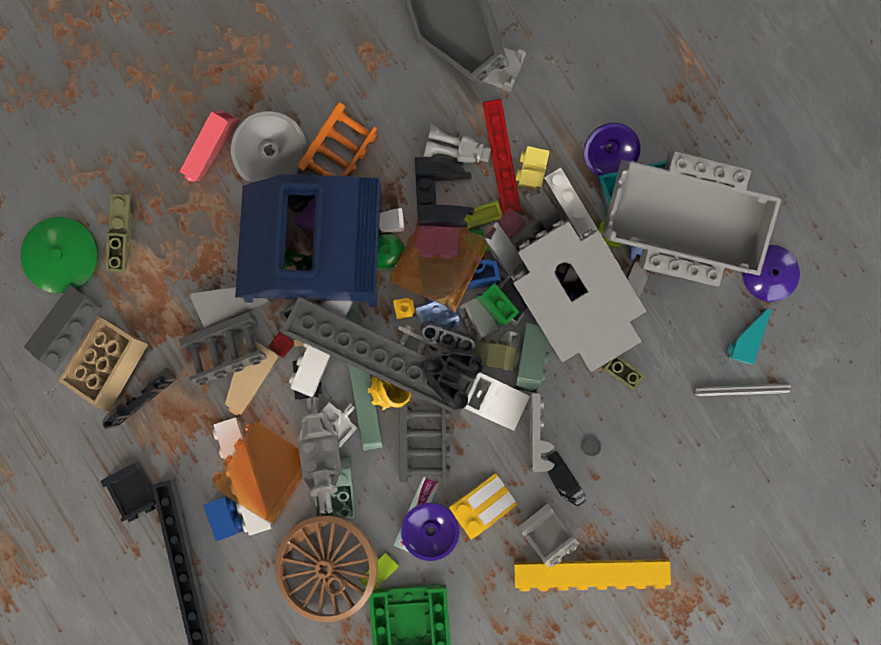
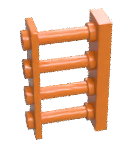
(329, 131)

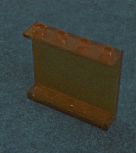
(439, 277)
(260, 472)

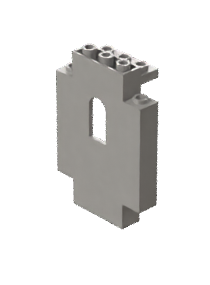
(593, 323)

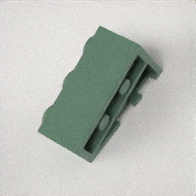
(532, 359)

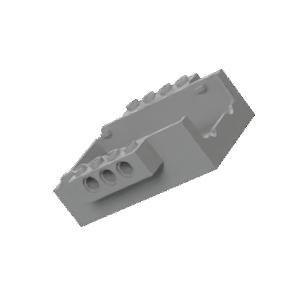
(691, 217)

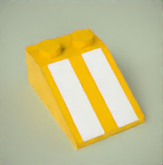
(482, 506)

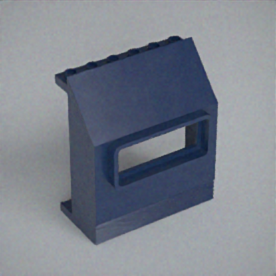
(342, 240)

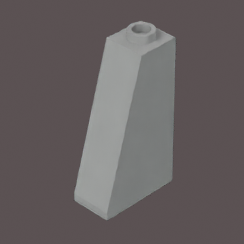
(222, 305)

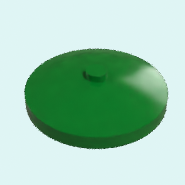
(59, 254)

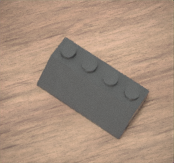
(62, 327)

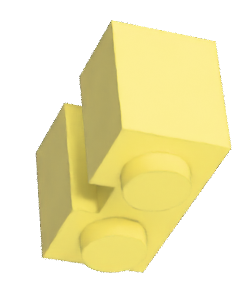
(533, 167)

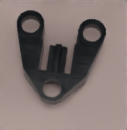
(444, 388)
(565, 481)

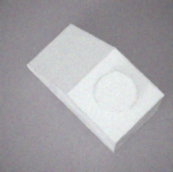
(391, 221)

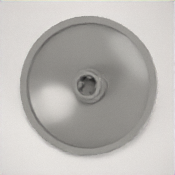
(267, 146)

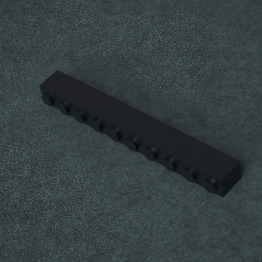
(182, 563)

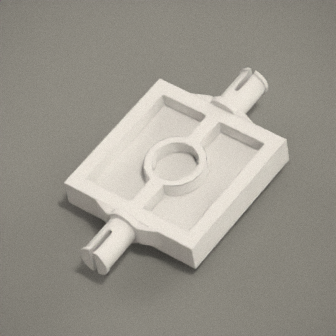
(340, 421)

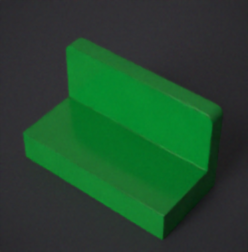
(497, 304)

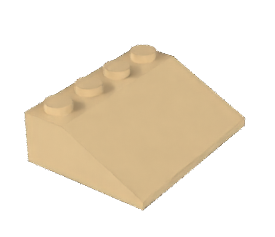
(102, 363)

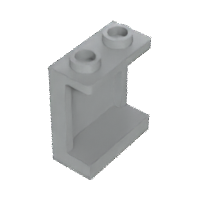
(548, 536)

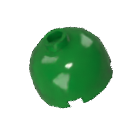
(389, 250)

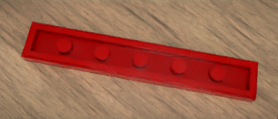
(501, 155)

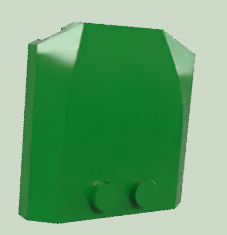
(410, 615)

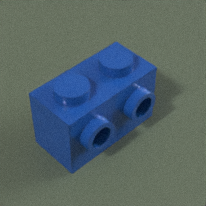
(223, 518)

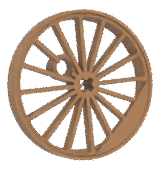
(303, 531)

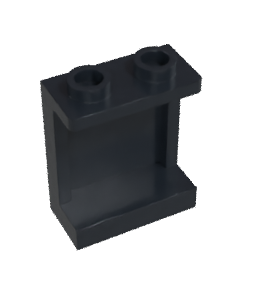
(130, 491)

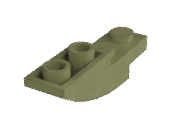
(119, 232)
(623, 372)

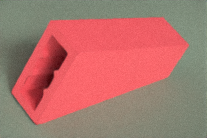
(208, 144)

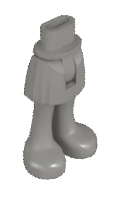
(468, 148)

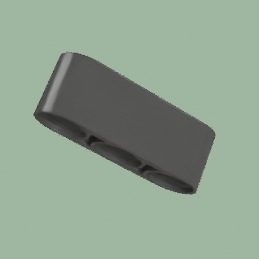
(441, 330)

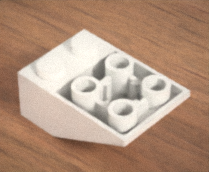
(496, 401)

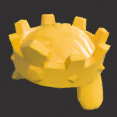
(387, 394)

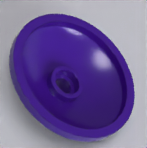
(624, 146)
(771, 287)
(426, 544)

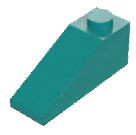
(747, 343)

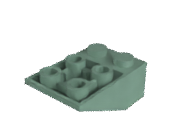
(343, 500)

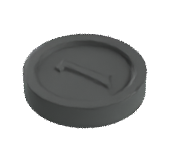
(591, 446)

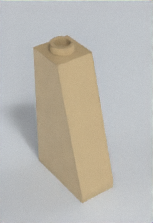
(250, 380)

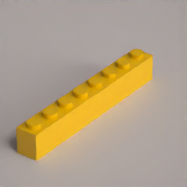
(592, 574)

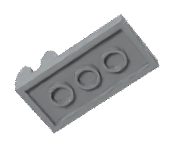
(538, 446)

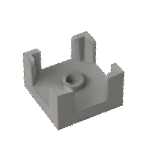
(507, 73)

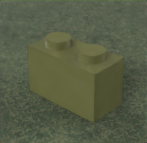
(496, 355)

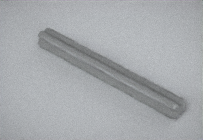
(742, 389)

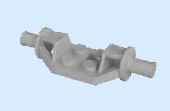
(319, 455)

